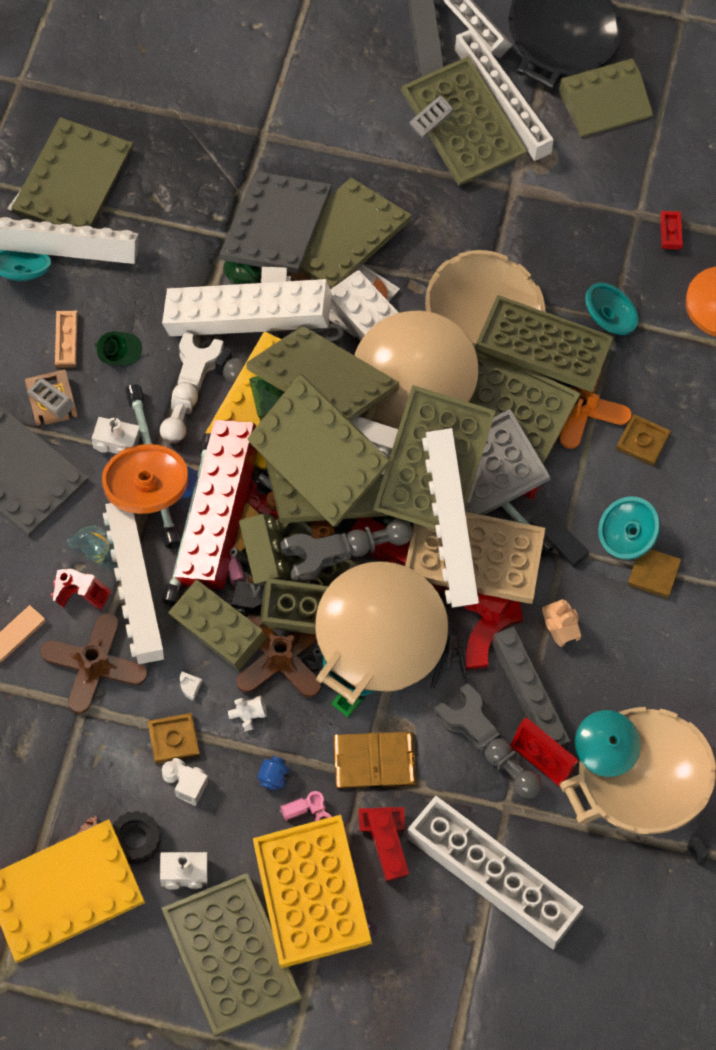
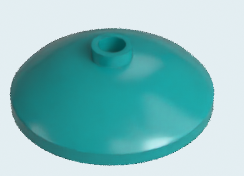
(23, 265)
(611, 309)
(620, 521)
(598, 753)

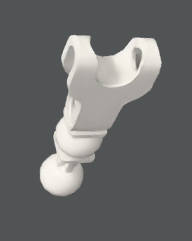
(185, 395)

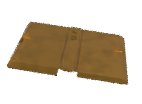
(375, 760)

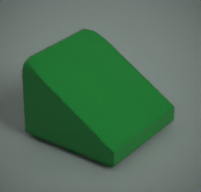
(343, 706)

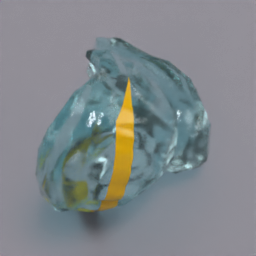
(92, 542)

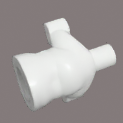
(248, 710)

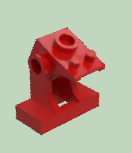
(86, 586)

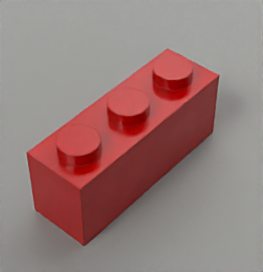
(387, 844)

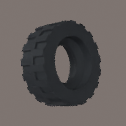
(151, 828)

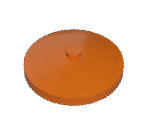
(702, 301)
(145, 478)

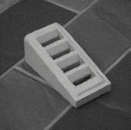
(442, 110)
(61, 406)

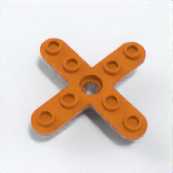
(595, 408)

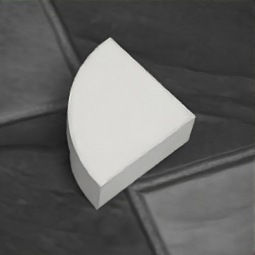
(190, 685)

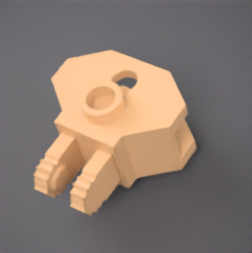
(562, 622)

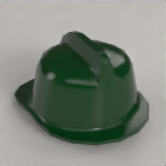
(242, 273)
(118, 348)

